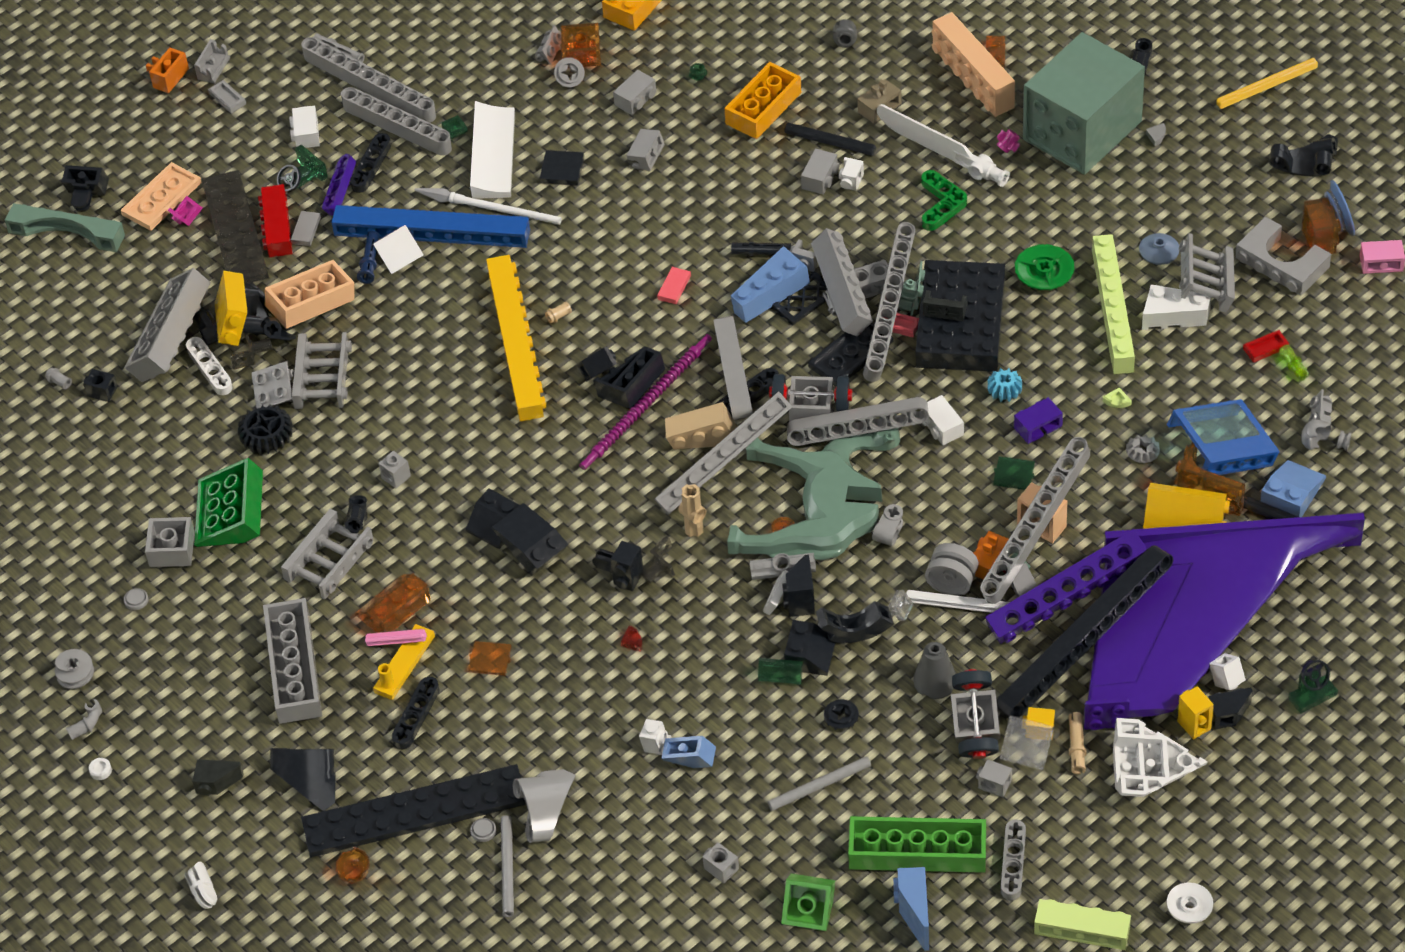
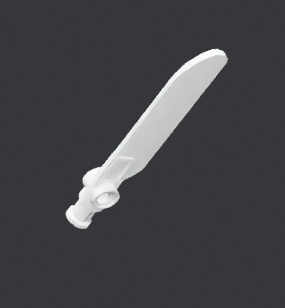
(977, 166)

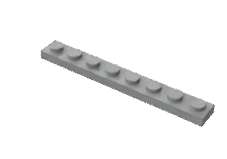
(725, 451)

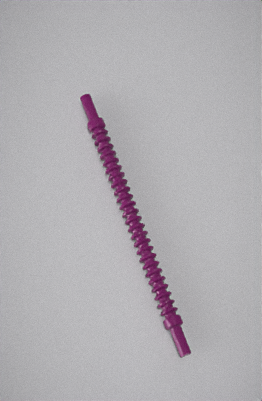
(647, 400)

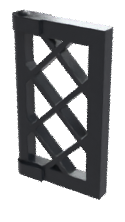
(784, 311)

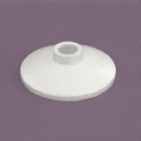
(1190, 895)

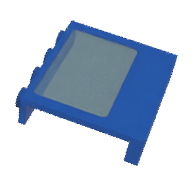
(1226, 436)

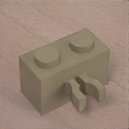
(881, 93)

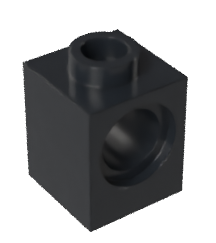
(100, 385)

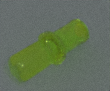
(1293, 362)

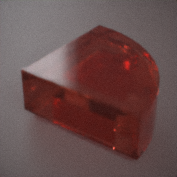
(632, 639)

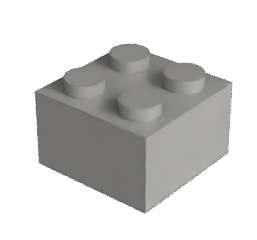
(170, 542)

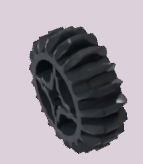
(265, 429)

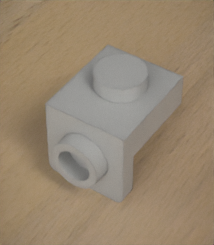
(804, 256)

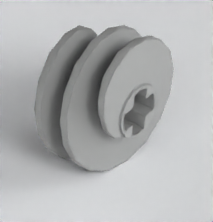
(73, 668)

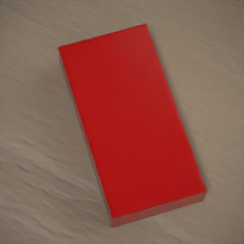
(1265, 346)

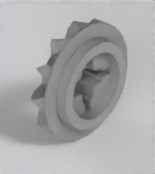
(574, 66)
(1138, 454)

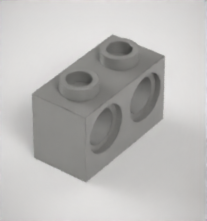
(872, 278)

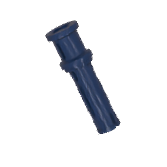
(368, 264)

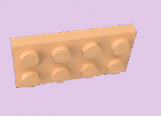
(163, 192)

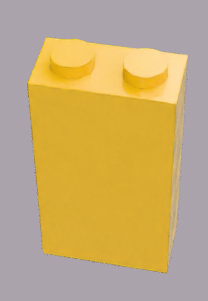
(230, 308)
(1183, 506)

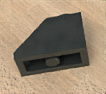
(215, 776)

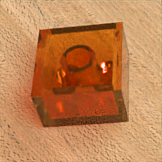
(581, 43)
(1320, 225)

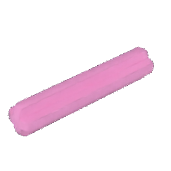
(395, 637)

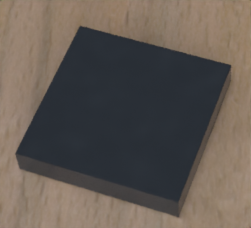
(562, 167)

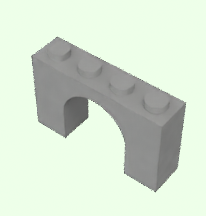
(1295, 275)

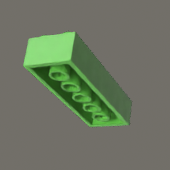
(917, 842)

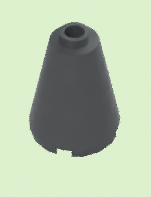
(934, 672)

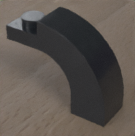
(857, 626)

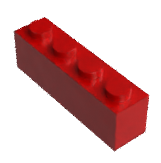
(276, 221)

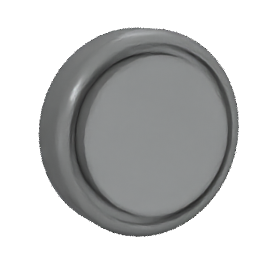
(136, 599)
(483, 830)

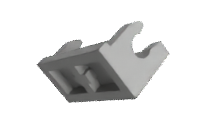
(211, 62)
(646, 149)

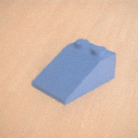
(1292, 488)
(912, 900)

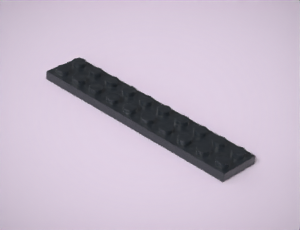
(411, 811)

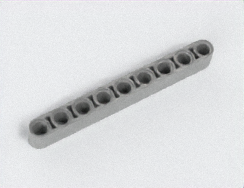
(368, 79)
(886, 308)
(1035, 510)

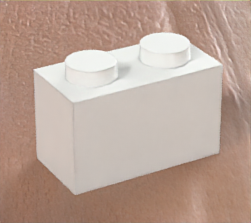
(305, 127)
(943, 421)

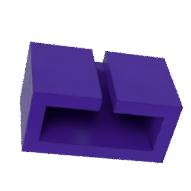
(1041, 414)

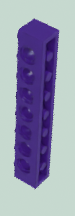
(1054, 586)

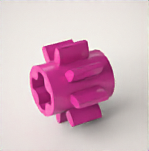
(1008, 141)

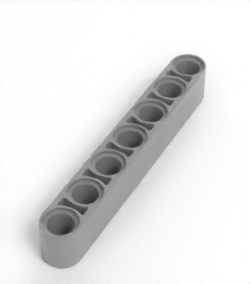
(396, 121)
(733, 368)
(864, 414)

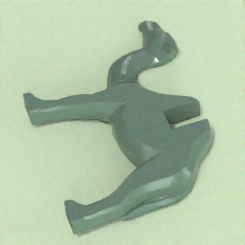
(830, 480)

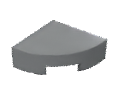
(1156, 133)

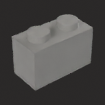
(634, 92)
(819, 171)

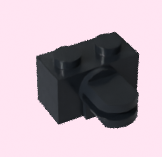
(84, 183)
(624, 564)

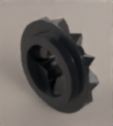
(837, 707)

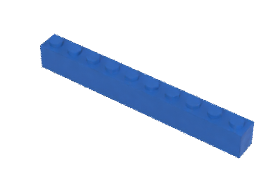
(433, 225)

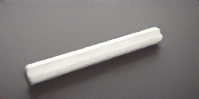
(953, 601)

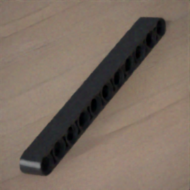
(1084, 632)

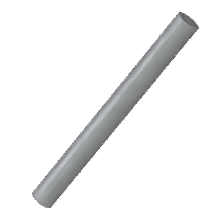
(819, 783)
(507, 866)

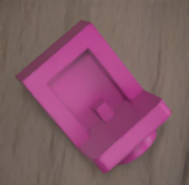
(186, 211)

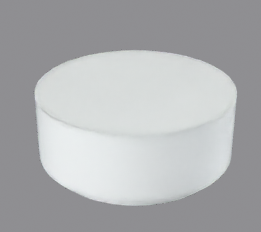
(100, 769)

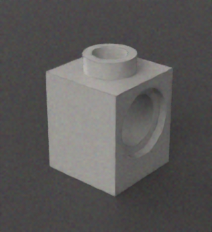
(394, 469)
(994, 778)
(722, 870)

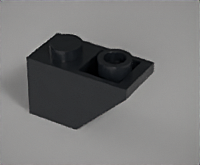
(597, 363)
(1230, 707)

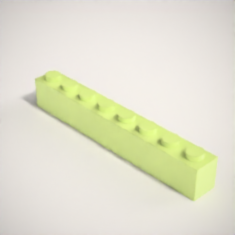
(1113, 304)

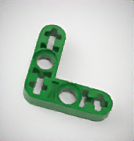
(947, 200)

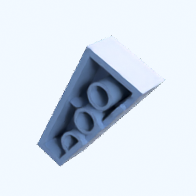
(771, 283)

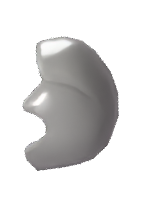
(1315, 431)

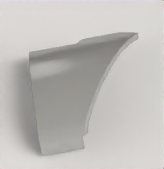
(544, 801)

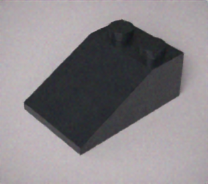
(530, 538)

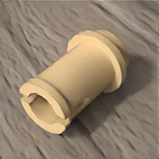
(558, 312)

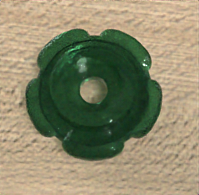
(697, 71)

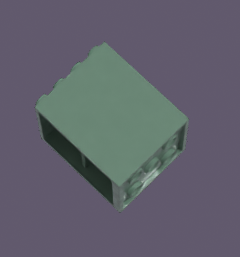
(1083, 103)

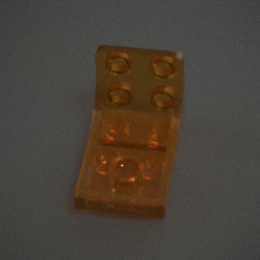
(1196, 478)

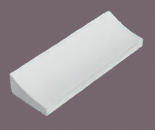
(492, 151)

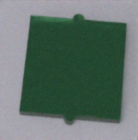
(1013, 473)

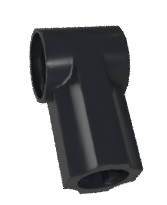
(1143, 52)
(207, 326)
(356, 513)

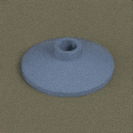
(1159, 249)

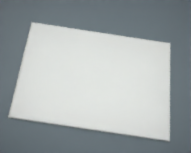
(398, 249)

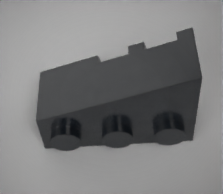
(631, 379)

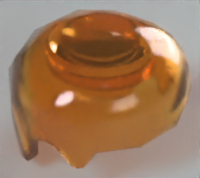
(353, 865)

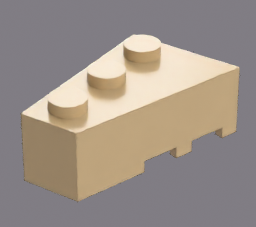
(699, 427)

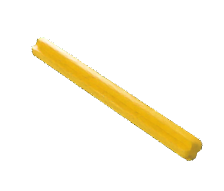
(1266, 83)

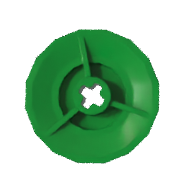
(1044, 267)

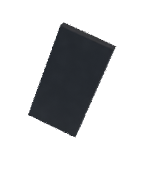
(844, 355)

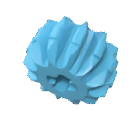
(1004, 385)

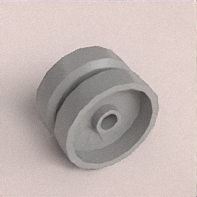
(951, 569)

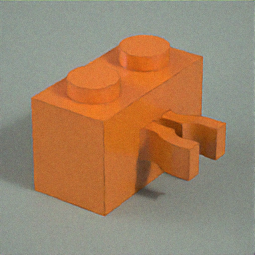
(168, 69)
(988, 551)

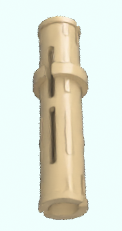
(1077, 748)

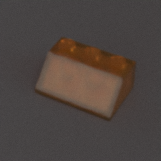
(395, 603)

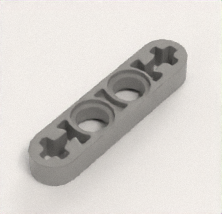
(1013, 859)

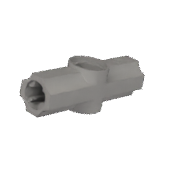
(770, 567)

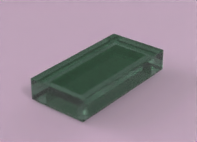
(780, 671)

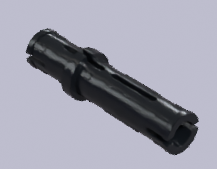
(751, 248)

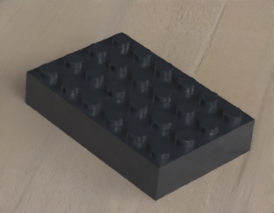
(976, 339)

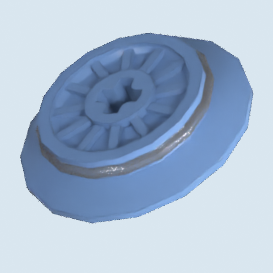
(1341, 208)

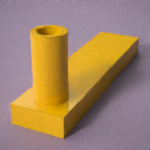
(397, 671)

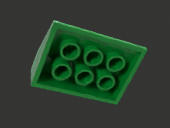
(229, 505)

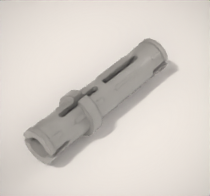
(332, 42)

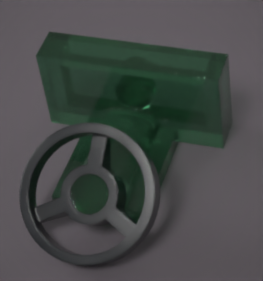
(310, 167)
(1312, 687)

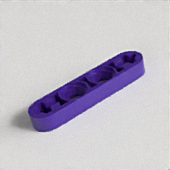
(339, 183)

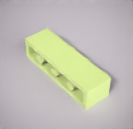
(1082, 924)

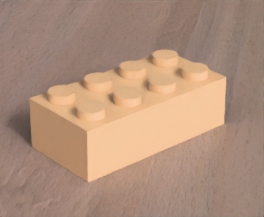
(309, 294)

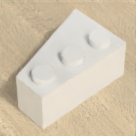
(1167, 308)

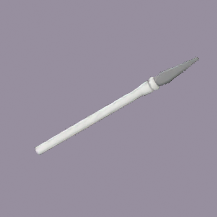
(444, 195)

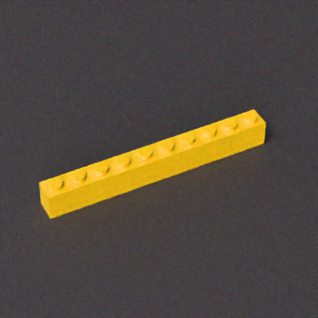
(515, 338)

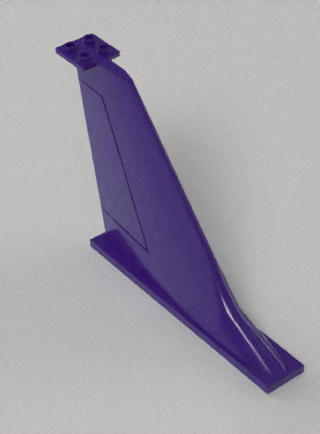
(1198, 606)

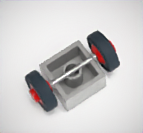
(812, 394)
(975, 714)

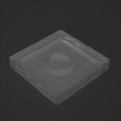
(1026, 742)

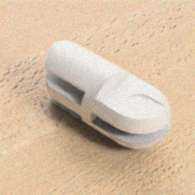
(201, 885)

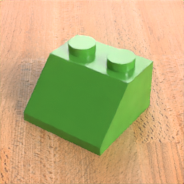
(808, 901)

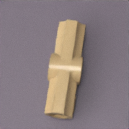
(692, 510)

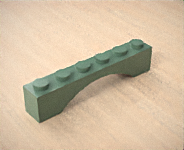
(29, 220)

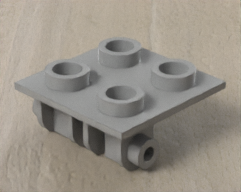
(272, 385)

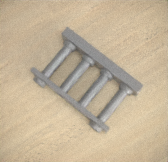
(1224, 271)
(304, 362)
(318, 538)

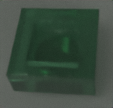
(454, 126)

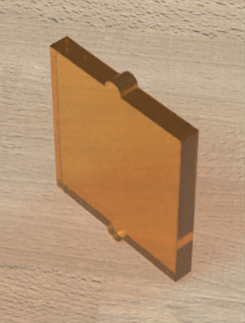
(490, 658)

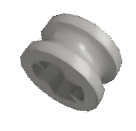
(1344, 440)

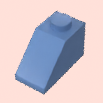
(689, 751)

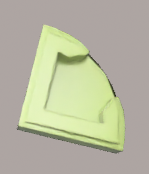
(1117, 399)

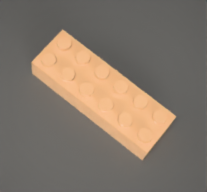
(973, 64)

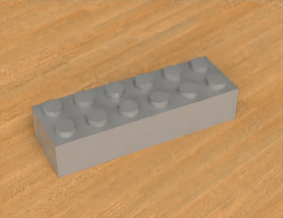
(167, 325)
(292, 661)

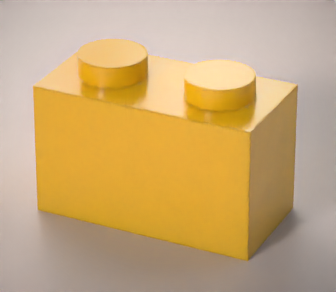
(1195, 712)

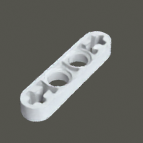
(211, 364)

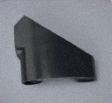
(1305, 161)
(259, 321)
(308, 772)

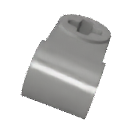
(889, 525)

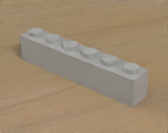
(841, 282)

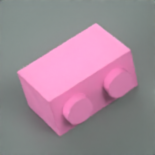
(1382, 256)

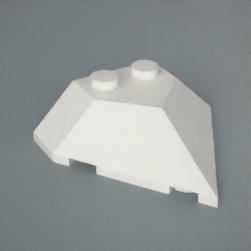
(1147, 759)

